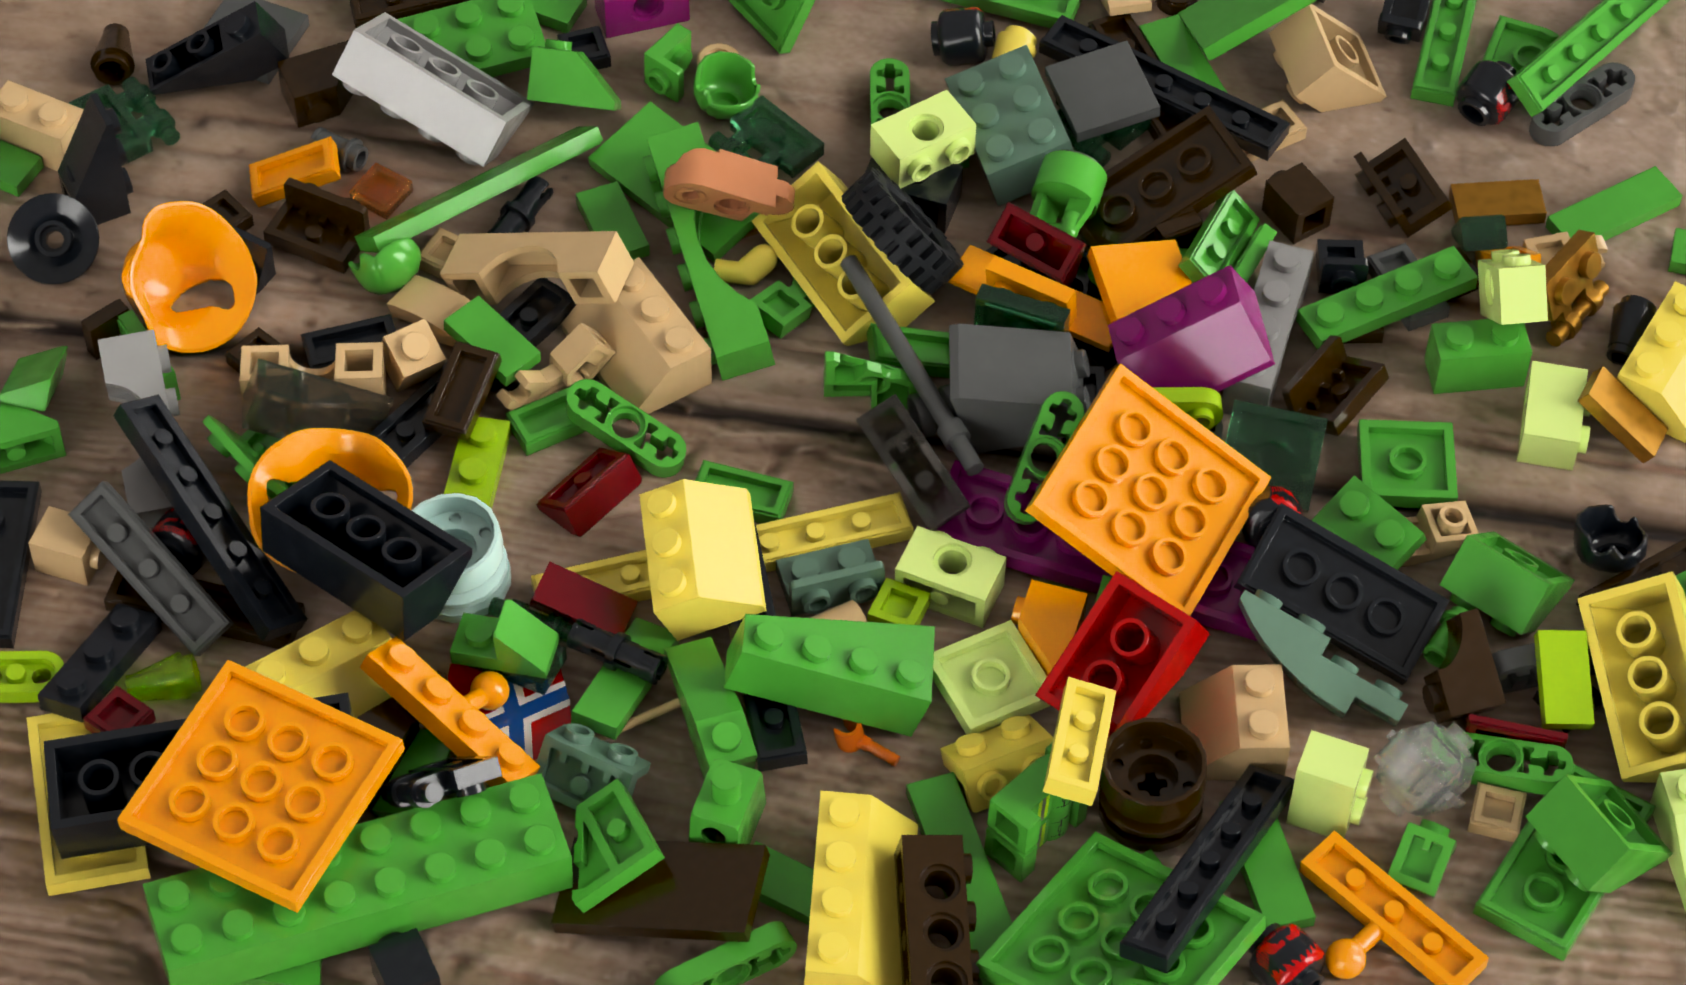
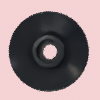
(30, 232)

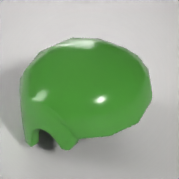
(725, 84)
(389, 268)

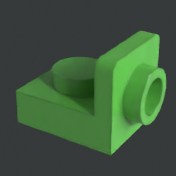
(667, 62)
(1423, 857)

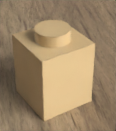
(412, 355)
(64, 549)

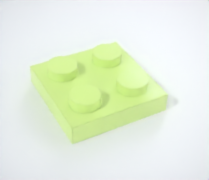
(989, 678)

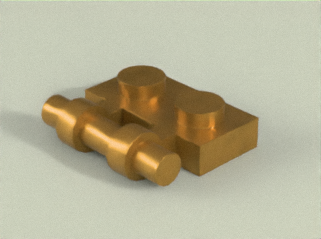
(1569, 282)

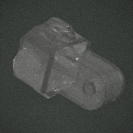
(1425, 769)

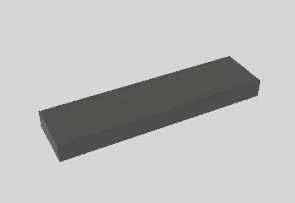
(151, 568)

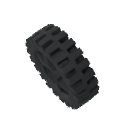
(902, 231)

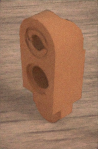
(727, 185)

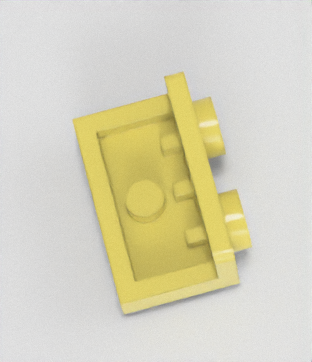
(995, 757)

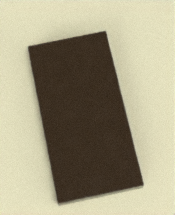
(1168, 179)
(689, 894)

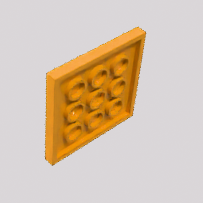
(1148, 491)
(261, 785)

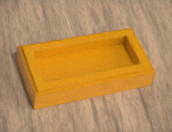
(310, 163)

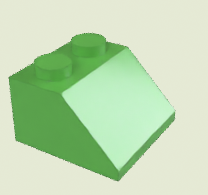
(1504, 583)
(1596, 834)

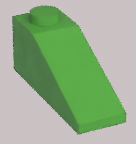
(710, 710)

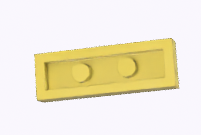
(1079, 741)

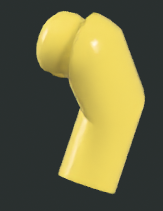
(749, 268)

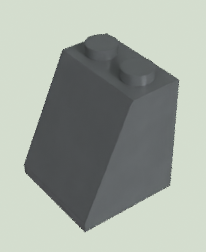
(1006, 375)

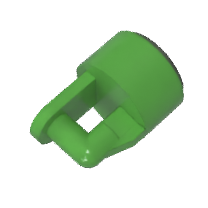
(1068, 189)

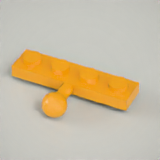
(445, 711)
(1388, 915)

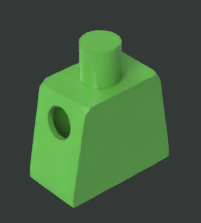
(729, 802)

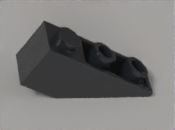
(221, 54)
(93, 164)

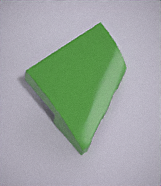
(861, 377)

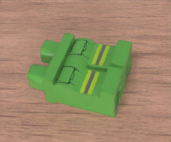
(1026, 818)

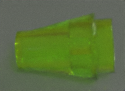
(167, 679)

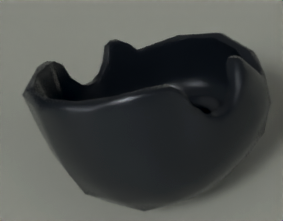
(1608, 542)

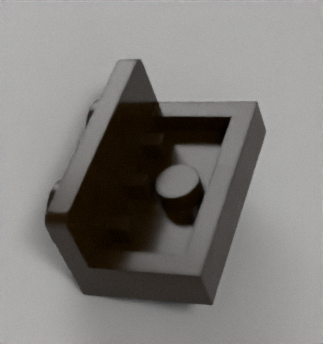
(1405, 187)
(318, 225)
(1334, 385)

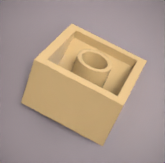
(1325, 62)
(1239, 719)

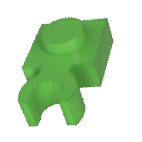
(783, 307)

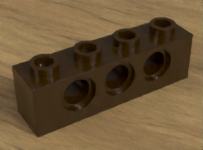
(940, 863)

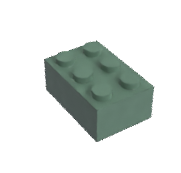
(1012, 120)

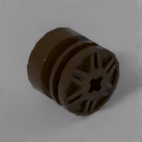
(1152, 784)

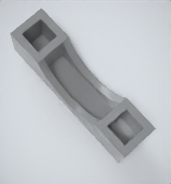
(1279, 294)
(134, 371)

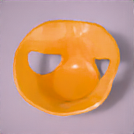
(178, 250)
(309, 449)

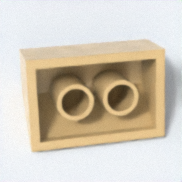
(654, 343)

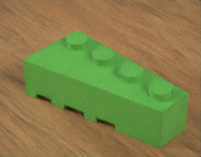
(836, 668)

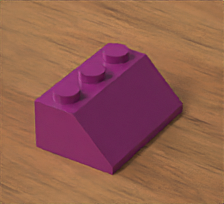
(1196, 336)

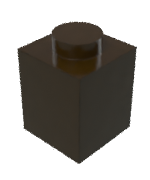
(1297, 203)

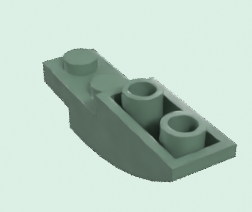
(1300, 647)

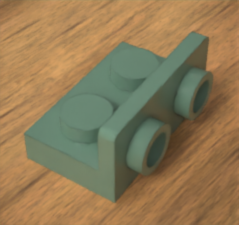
(830, 577)
(580, 764)

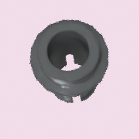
(350, 152)

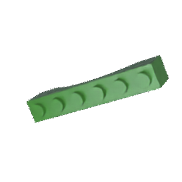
(731, 320)

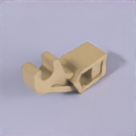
(574, 359)

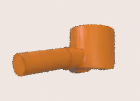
(857, 740)

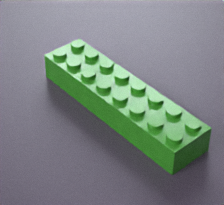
(384, 880)

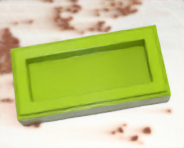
(1564, 679)

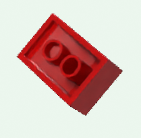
(1130, 646)

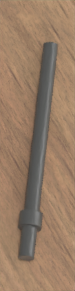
(951, 429)

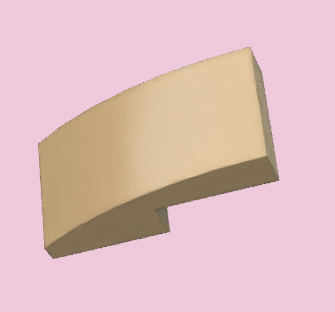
(428, 300)
(1444, 528)

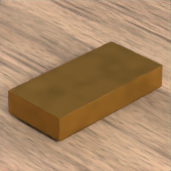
(1516, 200)
(1623, 414)

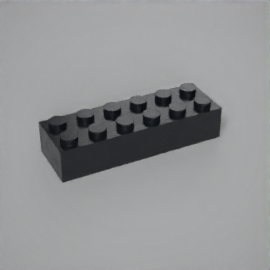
(99, 774)

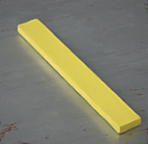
(878, 519)

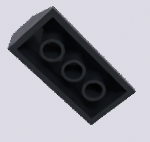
(364, 549)

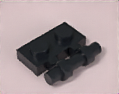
(431, 782)

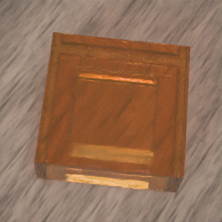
(381, 190)

